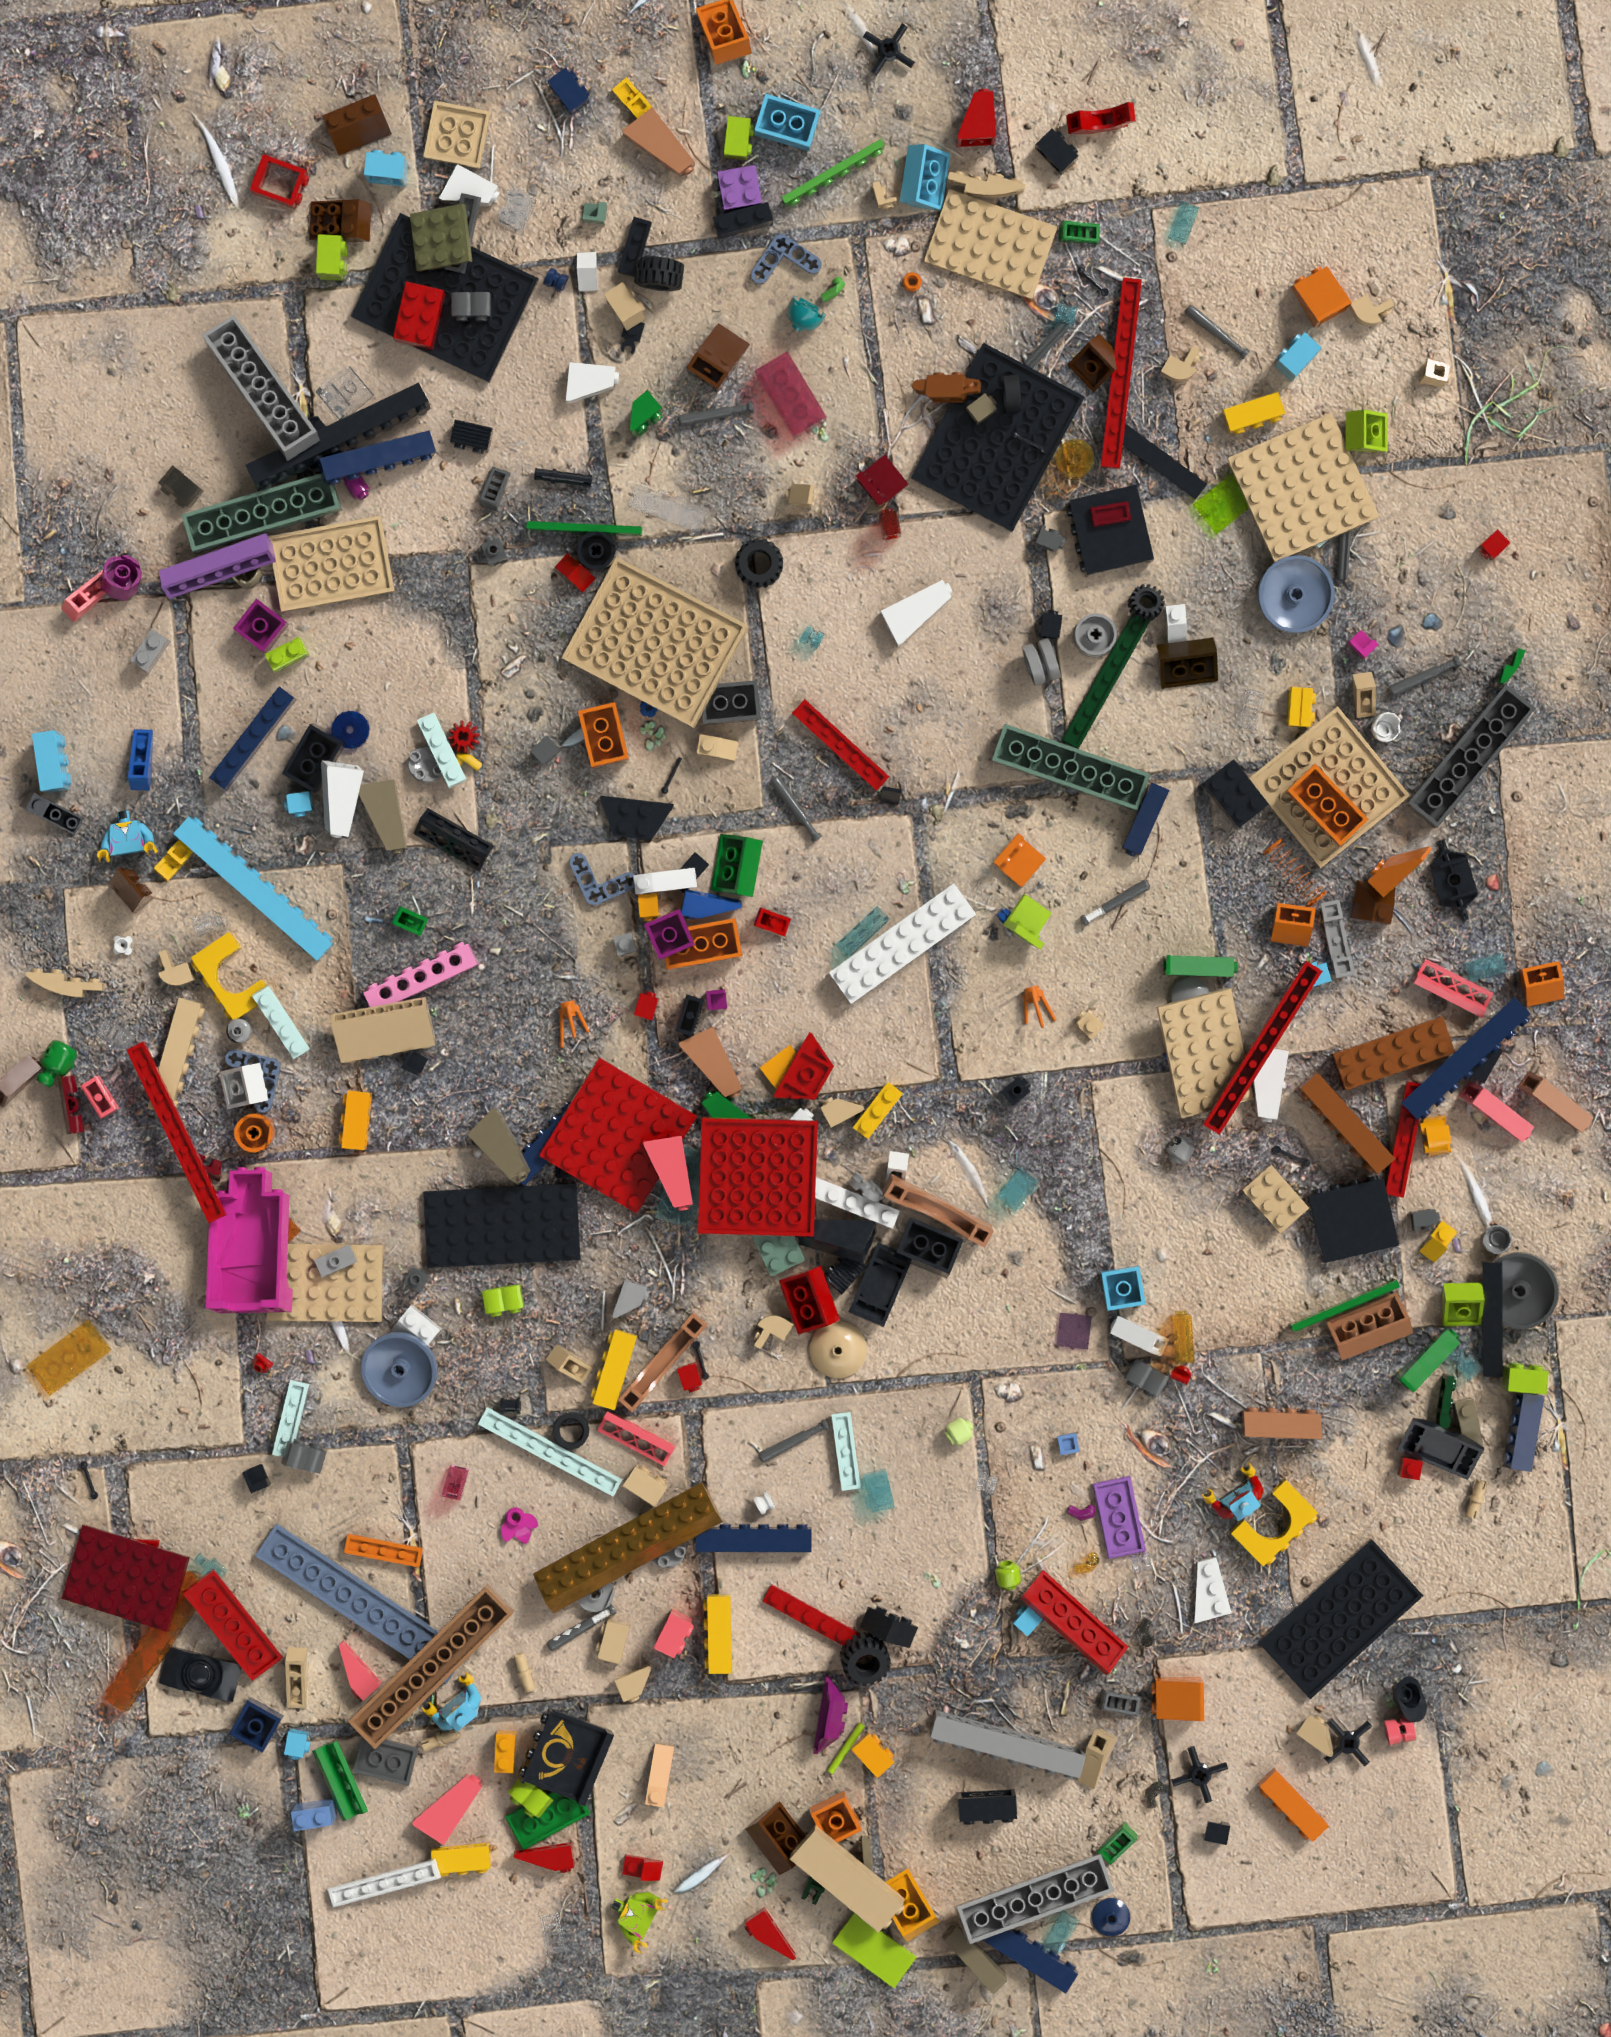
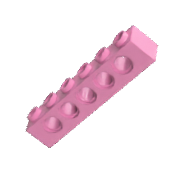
(467, 961)

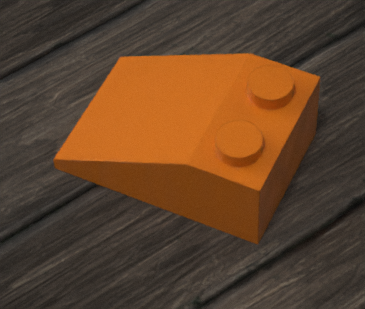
(723, 31)
(1392, 871)

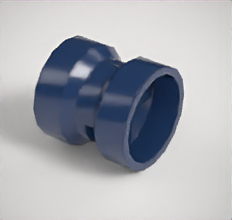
(555, 280)

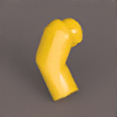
(469, 759)

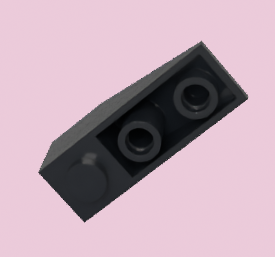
(51, 812)

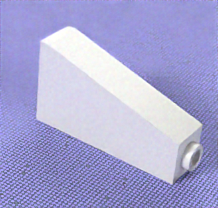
(912, 612)
(340, 794)
(1269, 1085)

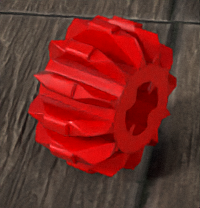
(465, 730)

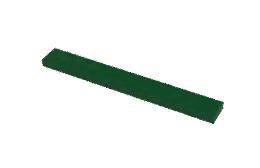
(1105, 681)

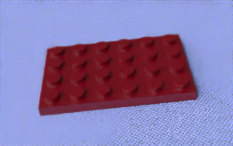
(125, 1577)

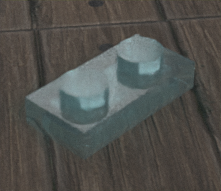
(1183, 222)
(1485, 967)

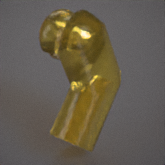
(1089, 1565)

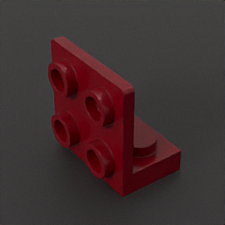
(881, 481)

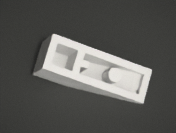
(665, 881)

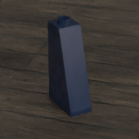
(1145, 819)

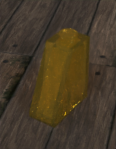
(1182, 1337)

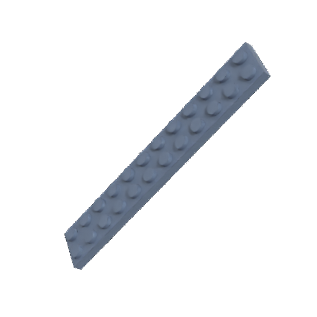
(345, 1592)

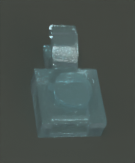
(209, 1565)

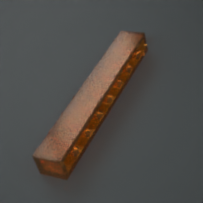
(150, 1652)

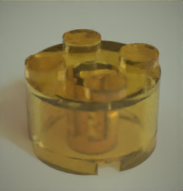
(1070, 449)

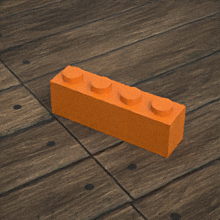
(1293, 1805)

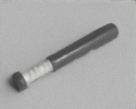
(1117, 901)
(568, 1635)

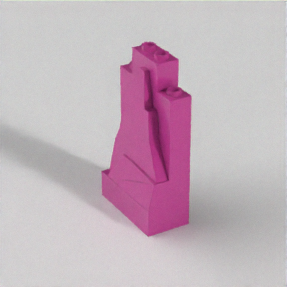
(249, 1247)

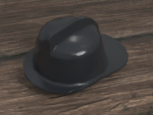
(1410, 1699)

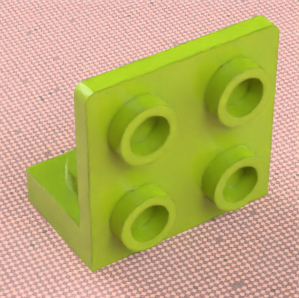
(1028, 920)

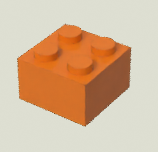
(836, 1817)

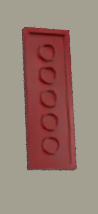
(1074, 1622)
(232, 1624)

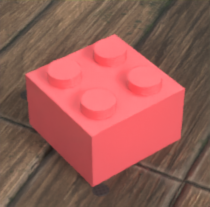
(673, 1633)

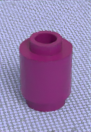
(357, 488)

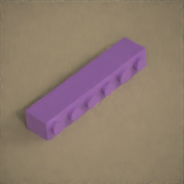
(217, 566)

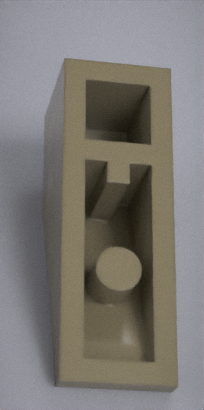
(1467, 1419)

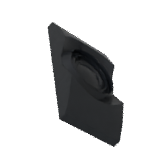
(879, 1286)
(1440, 1447)
(200, 1674)

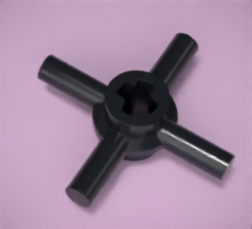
(890, 56)
(1354, 1747)
(1202, 1782)

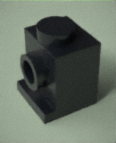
(1008, 1091)

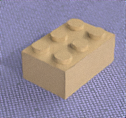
(1274, 1198)

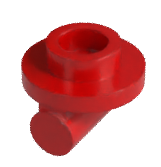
(261, 1363)
(1181, 1374)

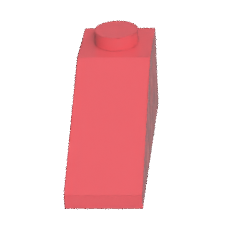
(84, 598)
(359, 1675)

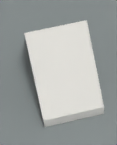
(587, 271)

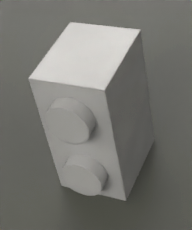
(150, 651)

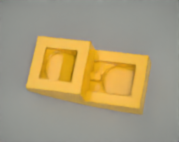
(631, 97)
(173, 860)

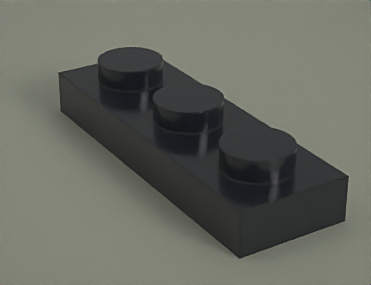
(634, 246)

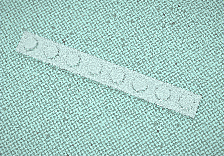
(550, 1451)

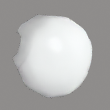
(1386, 727)

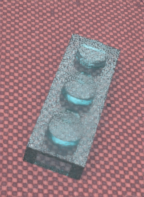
(862, 932)

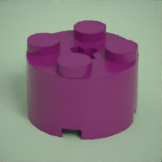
(121, 577)

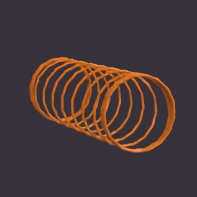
(1314, 900)

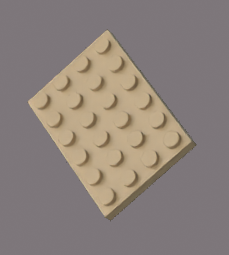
(990, 244)
(331, 564)
(1201, 1048)
(344, 1295)

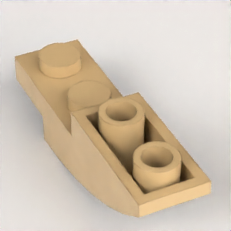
(994, 187)
(58, 983)

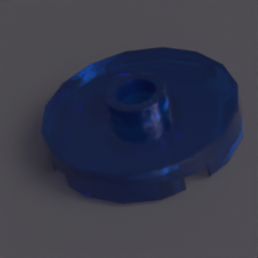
(358, 722)

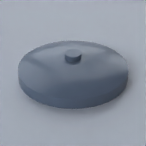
(1296, 594)
(399, 1369)

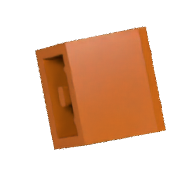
(1292, 924)
(1542, 983)

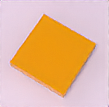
(778, 1066)

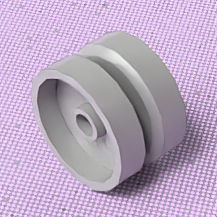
(1097, 624)
(1041, 662)

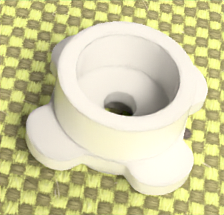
(117, 945)

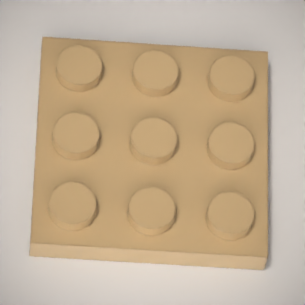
(457, 134)

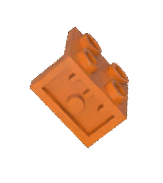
(1019, 860)

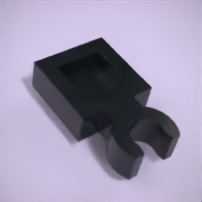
(632, 335)

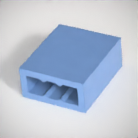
(314, 1814)

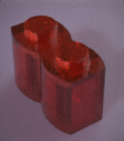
(889, 524)

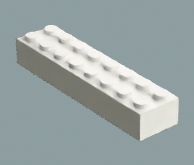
(902, 943)

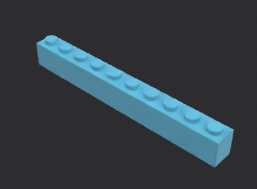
(253, 888)

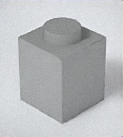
(625, 944)

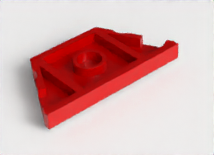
(806, 1072)

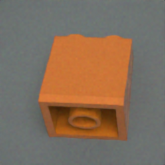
(1320, 296)
(1178, 1698)

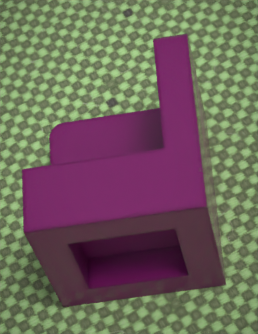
(716, 999)

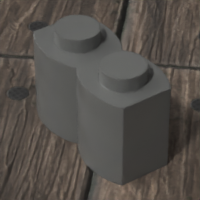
(471, 305)
(1146, 1377)
(303, 1456)

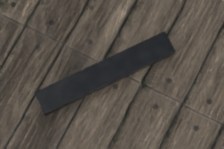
(1162, 463)
(1493, 1319)

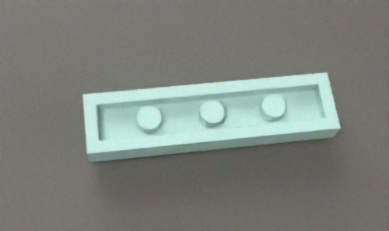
(441, 750)
(281, 1021)
(291, 1415)
(846, 1451)

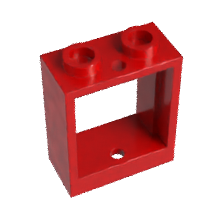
(261, 174)

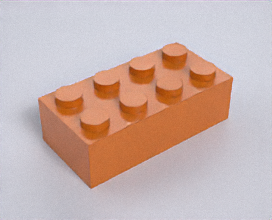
(1326, 805)
(712, 943)

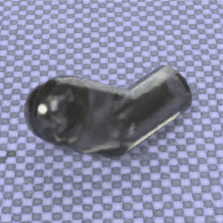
(1143, 1634)
(1151, 1792)

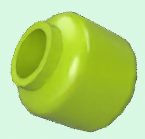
(1008, 1575)

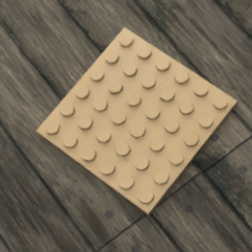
(1302, 488)
(1348, 762)

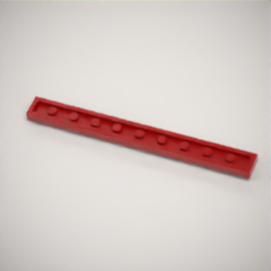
(1121, 376)
(176, 1132)

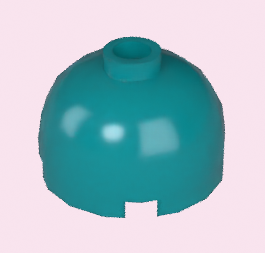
(804, 315)

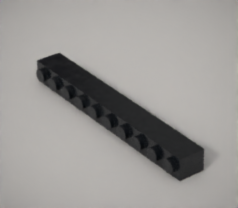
(342, 435)

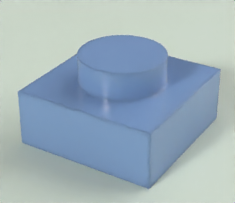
(1068, 1443)

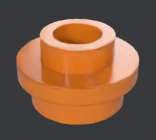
(914, 276)

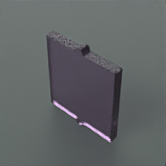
(1074, 1330)

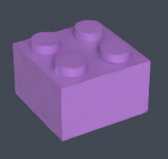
(739, 188)

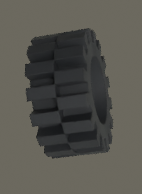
(1139, 610)

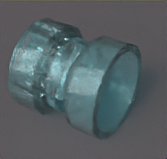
(1065, 313)
(816, 639)

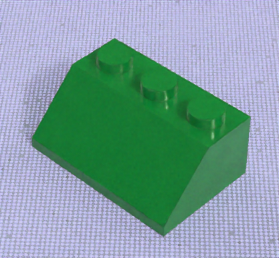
(736, 865)

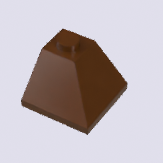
(1094, 362)
(1371, 905)

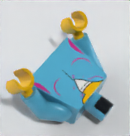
(126, 838)
(458, 1710)

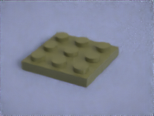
(441, 237)

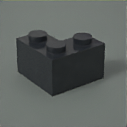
(889, 1626)

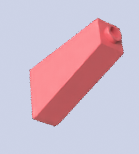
(1496, 1111)
(670, 1164)
(446, 1812)

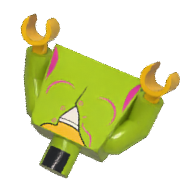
(637, 1916)

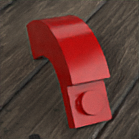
(1101, 120)

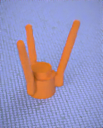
(1033, 994)
(569, 1010)

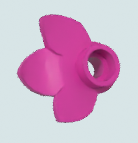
(518, 1528)

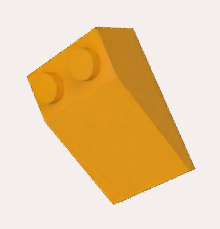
(917, 1912)

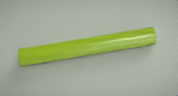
(846, 1747)

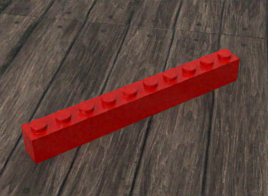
(1262, 1047)

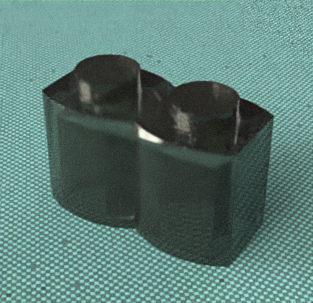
(181, 487)

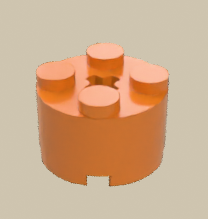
(243, 1132)

